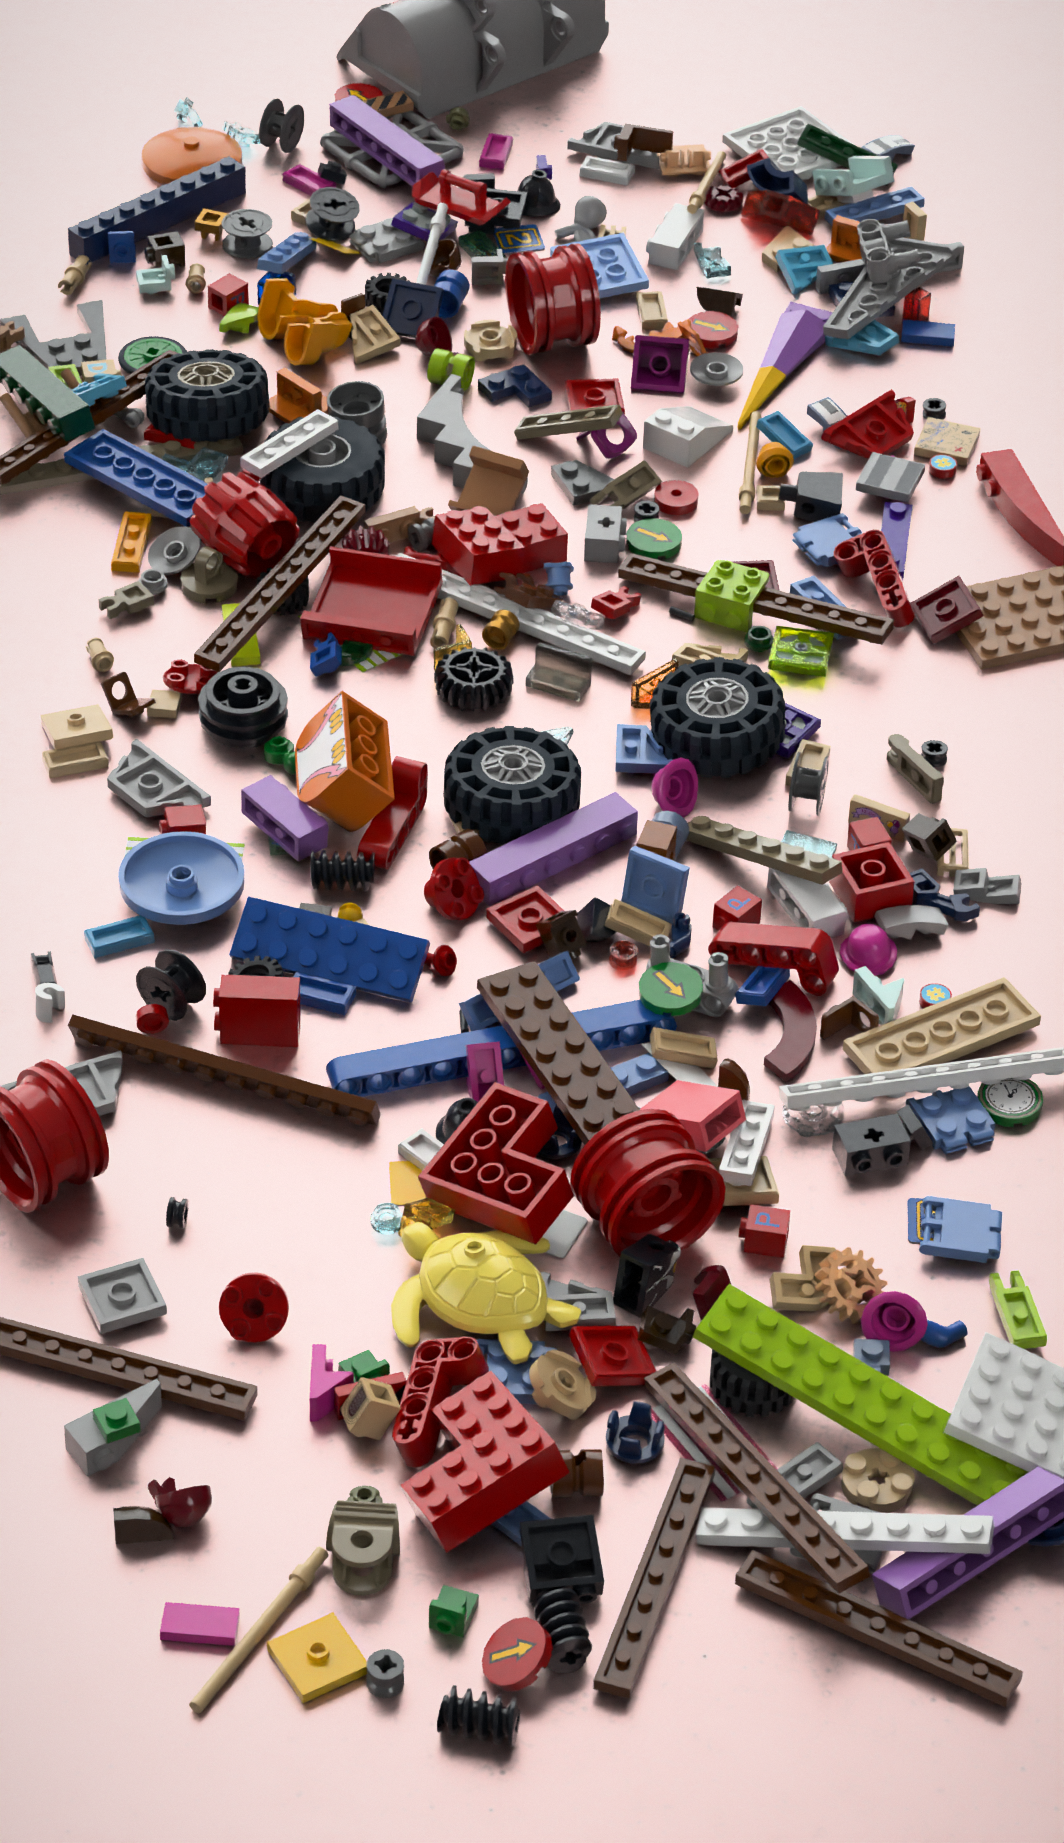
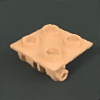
(685, 160)

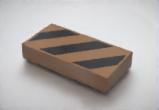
(391, 103)

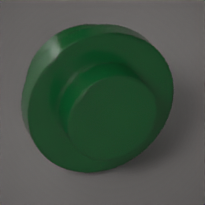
(758, 638)

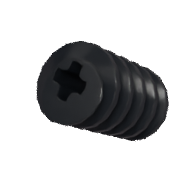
(342, 871)
(563, 1619)
(479, 1715)

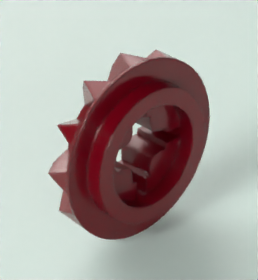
(723, 198)

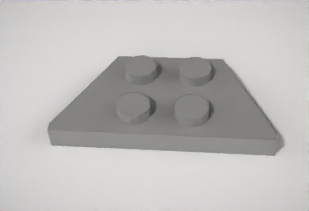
(600, 142)
(152, 783)
(99, 1079)

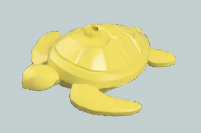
(478, 1287)

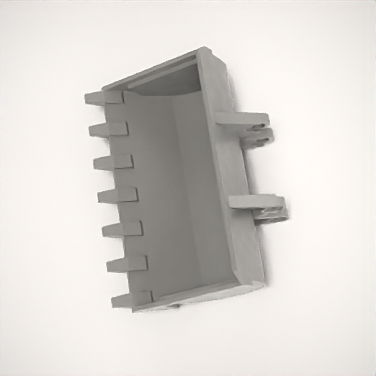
(470, 48)

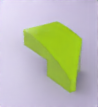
(239, 318)

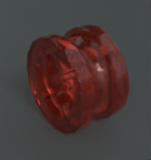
(623, 962)

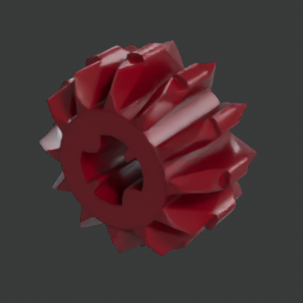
(366, 540)

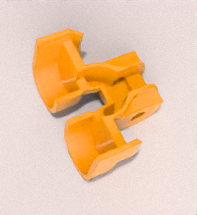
(302, 323)

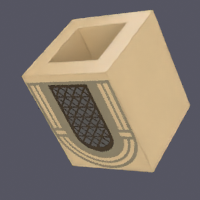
(370, 1408)

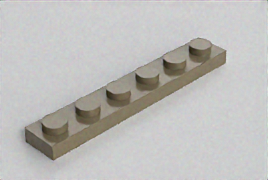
(763, 850)

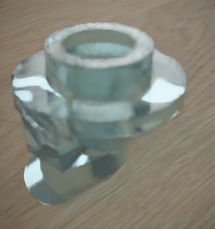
(185, 110)

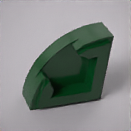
(355, 650)

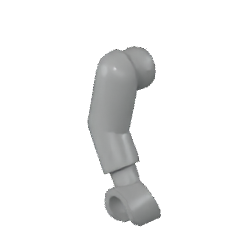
(131, 416)

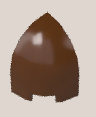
(734, 1077)

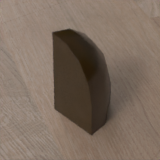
(719, 300)
(140, 1524)

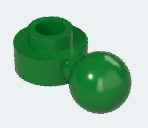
(279, 752)

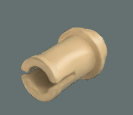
(195, 281)
(101, 658)

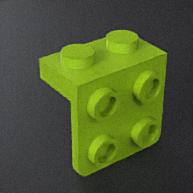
(729, 594)

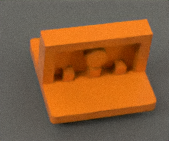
(844, 240)
(295, 397)

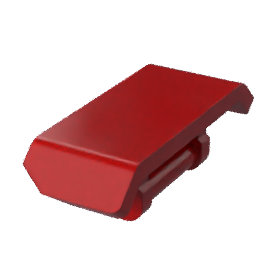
(461, 203)

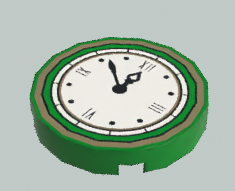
(1011, 1101)

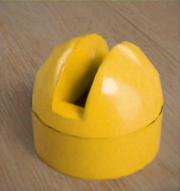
(350, 911)

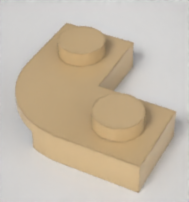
(798, 1291)

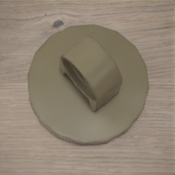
(209, 577)

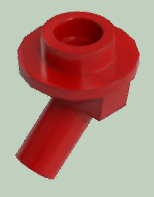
(442, 961)

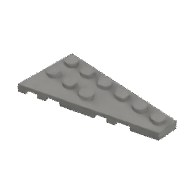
(869, 299)

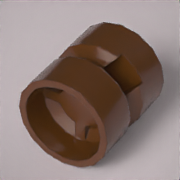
(464, 844)
(584, 1477)

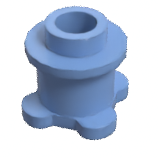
(559, 577)

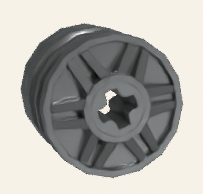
(360, 403)

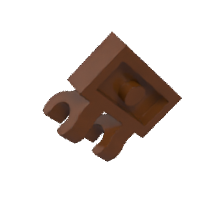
(527, 594)

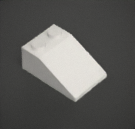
(683, 433)

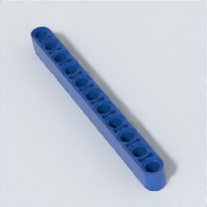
(446, 1056)

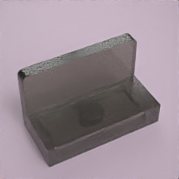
(560, 672)

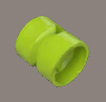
(444, 363)

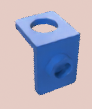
(122, 247)

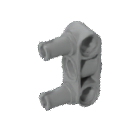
(875, 252)
(717, 986)

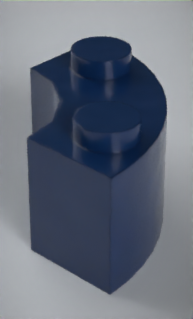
(768, 176)

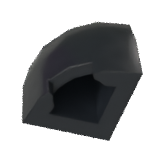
(592, 921)

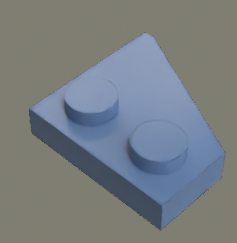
(638, 750)

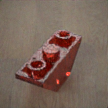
(780, 210)

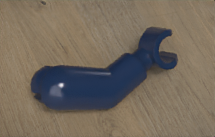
(681, 934)

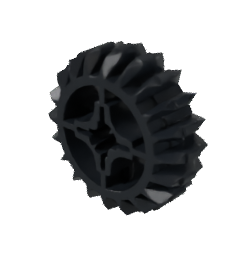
(473, 678)

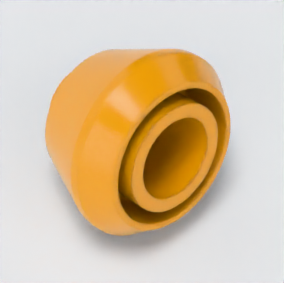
(774, 460)

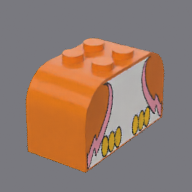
(345, 763)

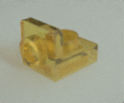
(426, 1212)

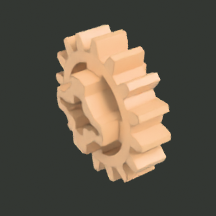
(850, 1284)

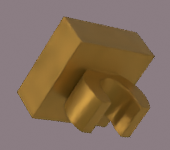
(210, 223)

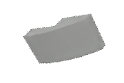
(904, 920)

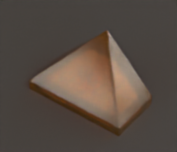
(644, 686)

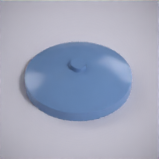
(181, 878)

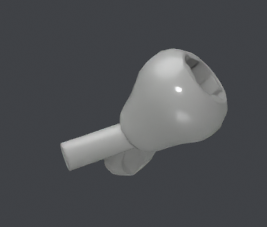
(588, 214)

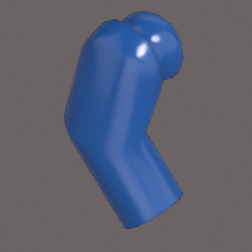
(942, 1336)

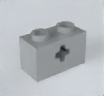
(604, 533)

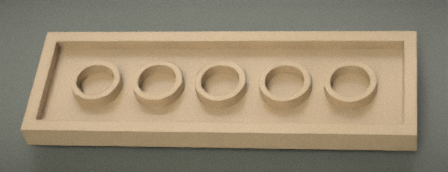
(944, 1029)

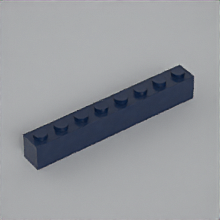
(159, 208)

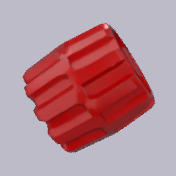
(244, 524)

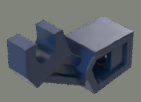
(927, 894)

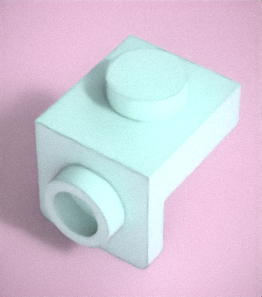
(156, 279)

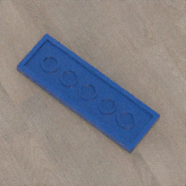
(138, 474)
(331, 948)

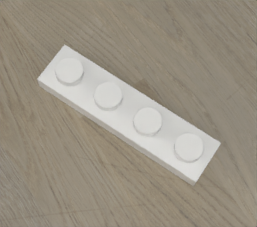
(289, 443)
(747, 1144)

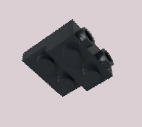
(508, 217)
(562, 1555)

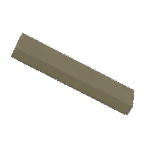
(568, 422)

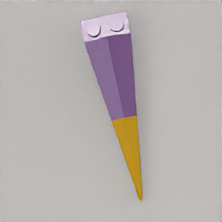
(793, 340)

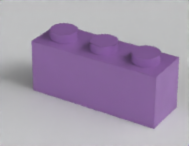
(284, 817)

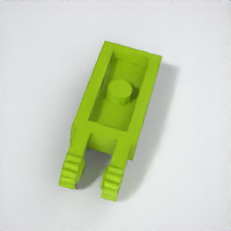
(1018, 1311)

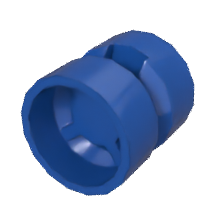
(456, 289)

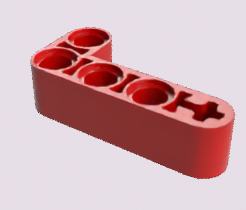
(873, 554)
(394, 823)
(783, 947)
(433, 1372)

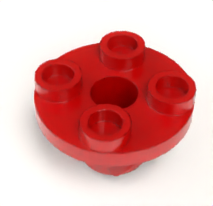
(454, 889)
(253, 1307)

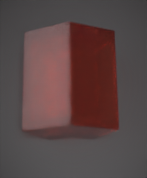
(917, 305)

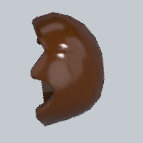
(446, 257)

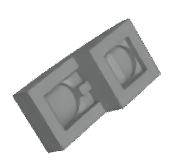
(988, 889)

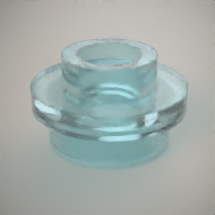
(386, 1218)

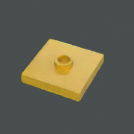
(317, 1657)

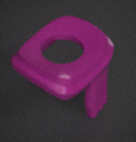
(608, 448)

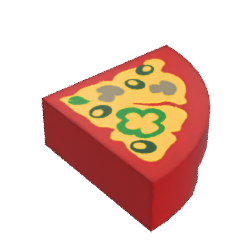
(908, 405)

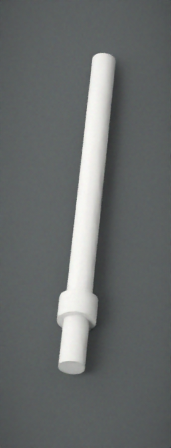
(436, 227)

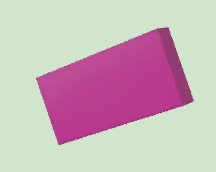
(496, 151)
(305, 179)
(199, 1623)

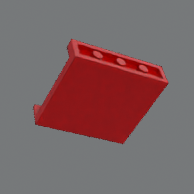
(374, 600)

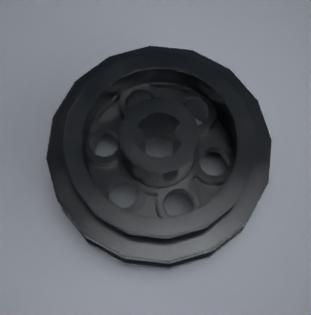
(243, 707)

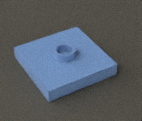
(655, 884)

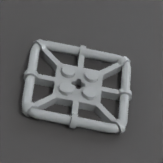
(446, 145)

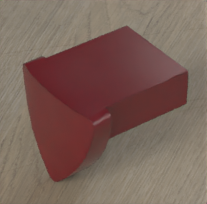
(711, 1284)

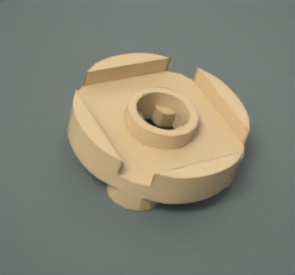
(490, 340)
(561, 1384)
(872, 1463)

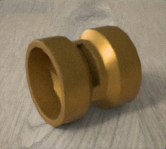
(500, 629)

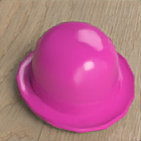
(676, 787)
(868, 947)
(894, 1318)

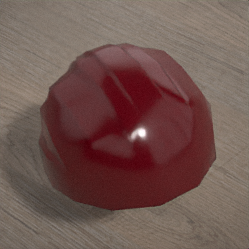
(433, 334)
(182, 1506)

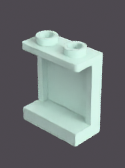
(864, 175)

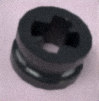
(934, 408)
(646, 510)
(935, 752)
(177, 1212)

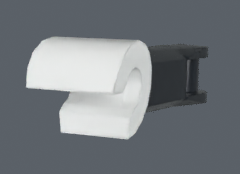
(47, 991)

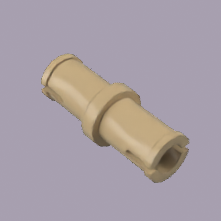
(74, 275)
(444, 623)

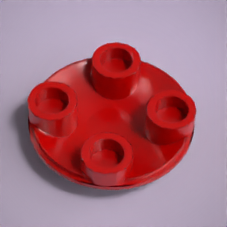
(187, 677)

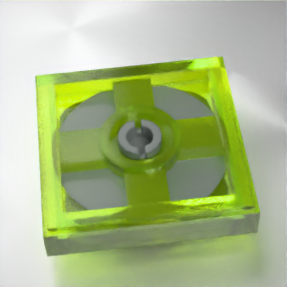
(800, 651)

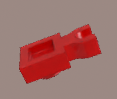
(615, 604)

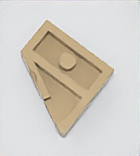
(785, 239)
(371, 334)

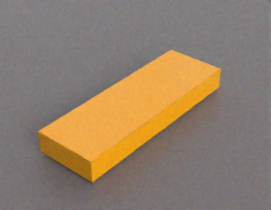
(131, 542)

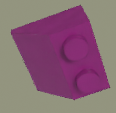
(660, 364)

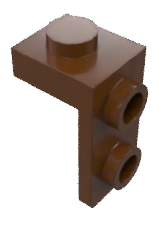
(642, 138)

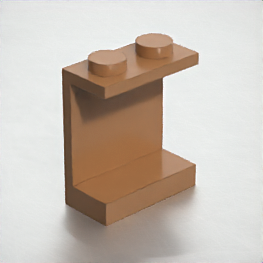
(492, 482)

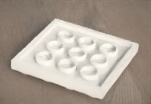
(779, 140)
(1012, 1407)

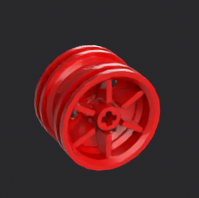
(553, 298)
(48, 1136)
(647, 1180)

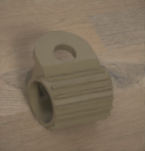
(363, 1537)

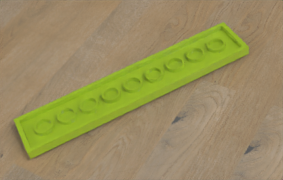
(850, 1394)

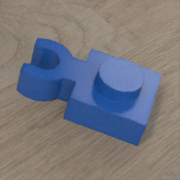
(326, 657)

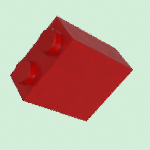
(258, 1010)

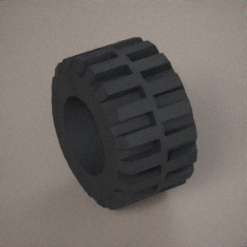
(743, 1389)

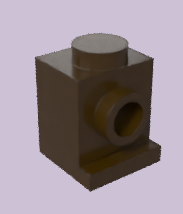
(165, 244)
(929, 836)
(562, 934)

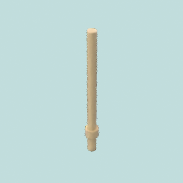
(698, 197)
(747, 490)
(299, 1580)

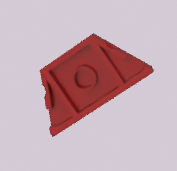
(872, 428)

